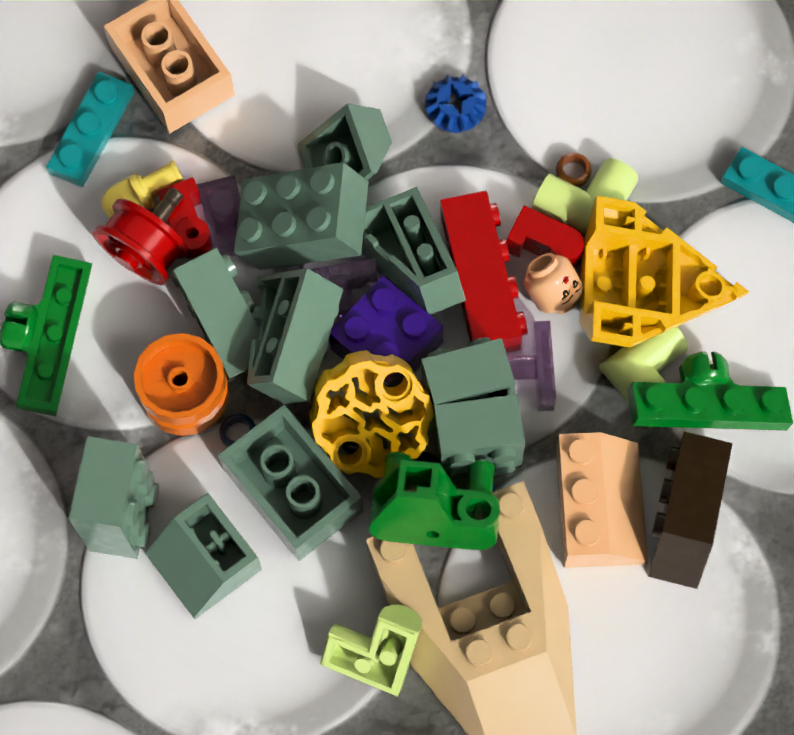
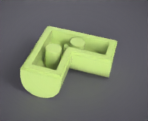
(574, 205)
(644, 360)
(379, 659)

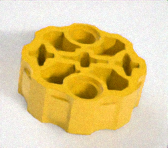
(334, 428)

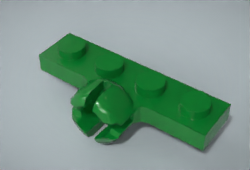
(47, 334)
(708, 400)

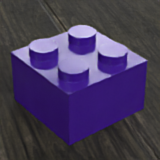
(385, 325)

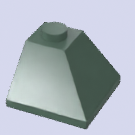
(349, 136)

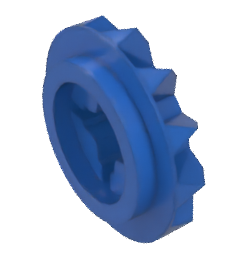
(446, 116)

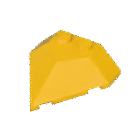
(642, 277)

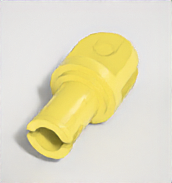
(141, 189)

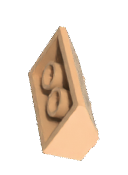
(600, 501)

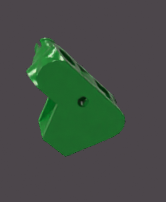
(424, 507)

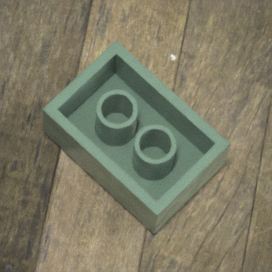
(301, 216)
(291, 482)
(113, 498)

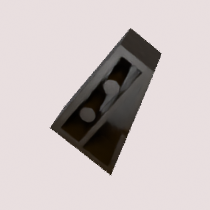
(690, 510)

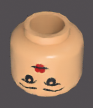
(553, 283)

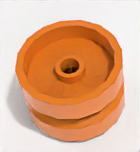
(185, 362)

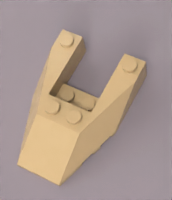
(499, 654)

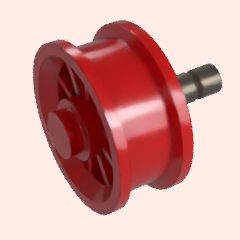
(142, 238)

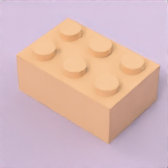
(169, 61)

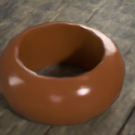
(577, 158)

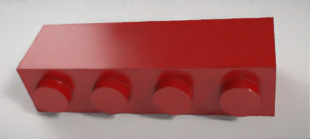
(480, 261)

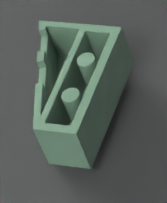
(411, 251)
(219, 308)
(292, 333)

